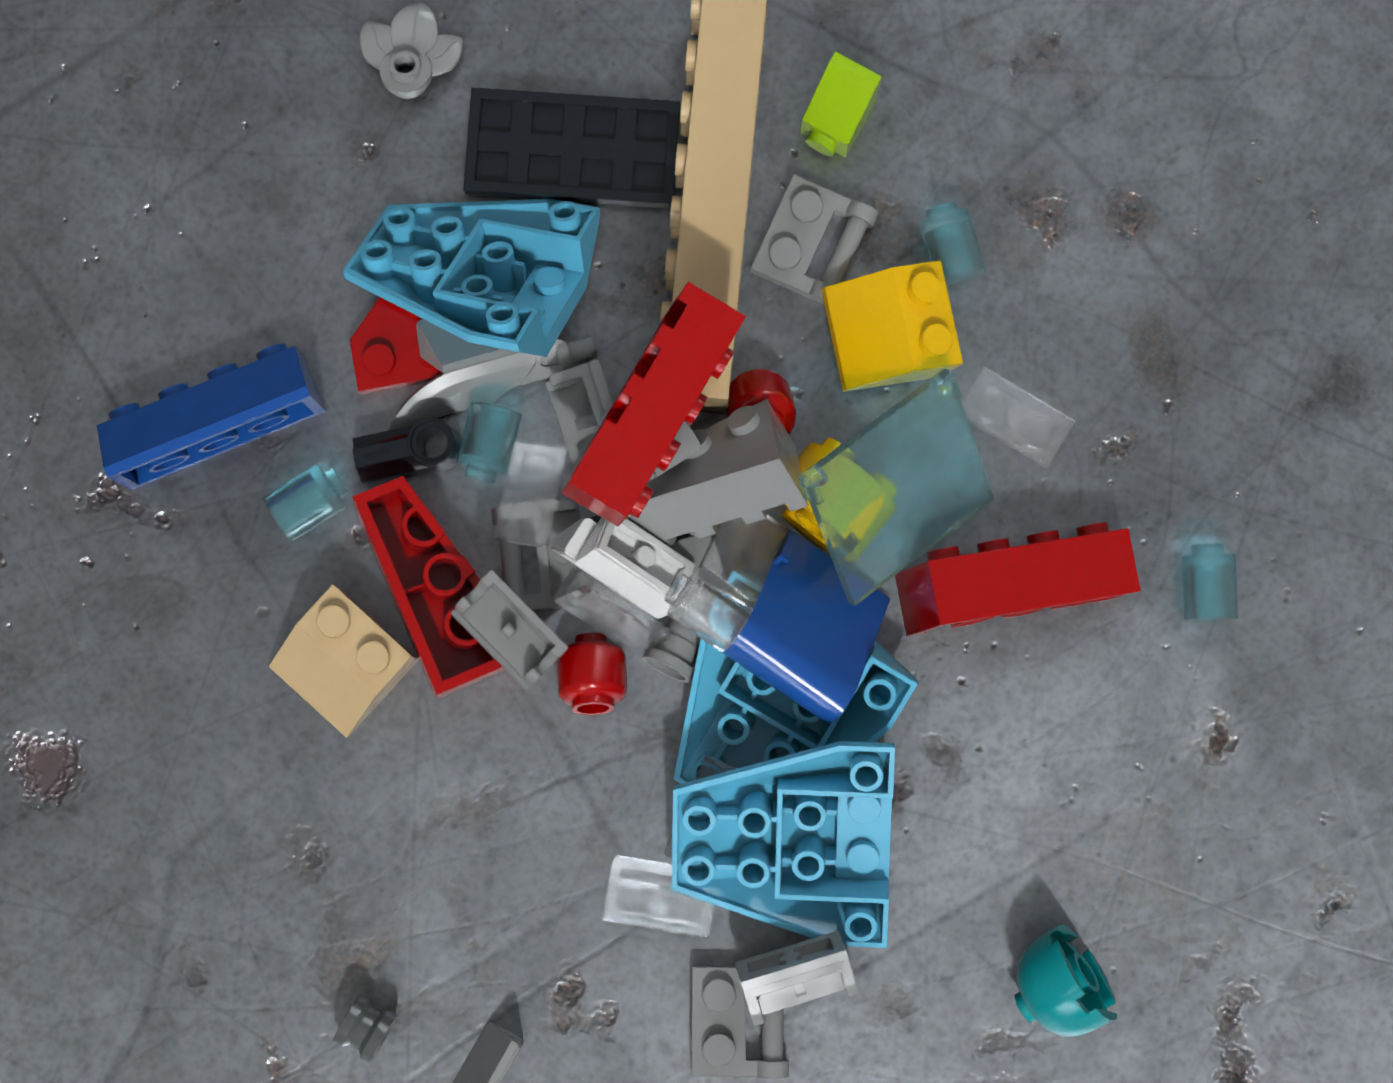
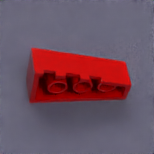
(653, 405)

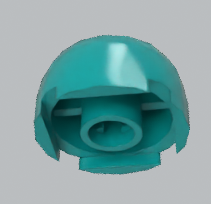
(1061, 986)

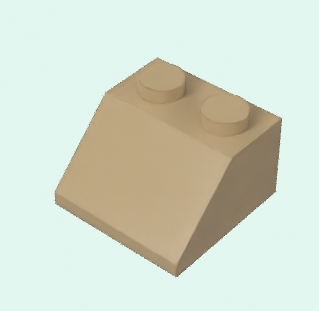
(341, 660)

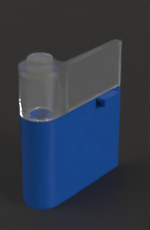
(780, 613)

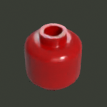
(763, 384)
(592, 675)

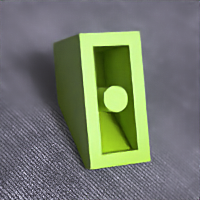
(840, 106)

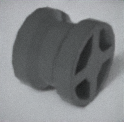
(364, 1028)

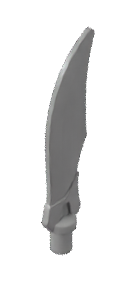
(488, 381)

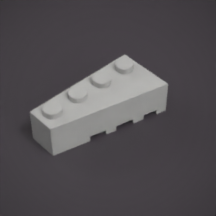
(738, 473)

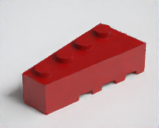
(1017, 578)
(425, 583)

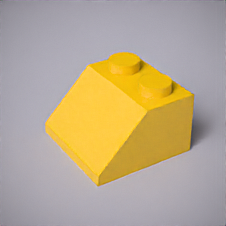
(892, 326)

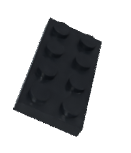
(571, 147)

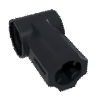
(402, 451)

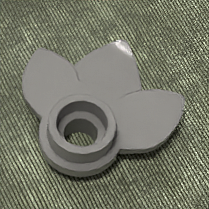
(409, 43)

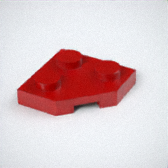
(388, 350)

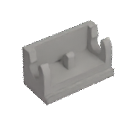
(579, 404)
(509, 630)
(795, 975)

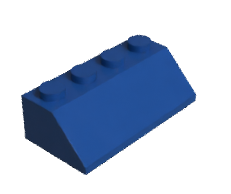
(209, 417)

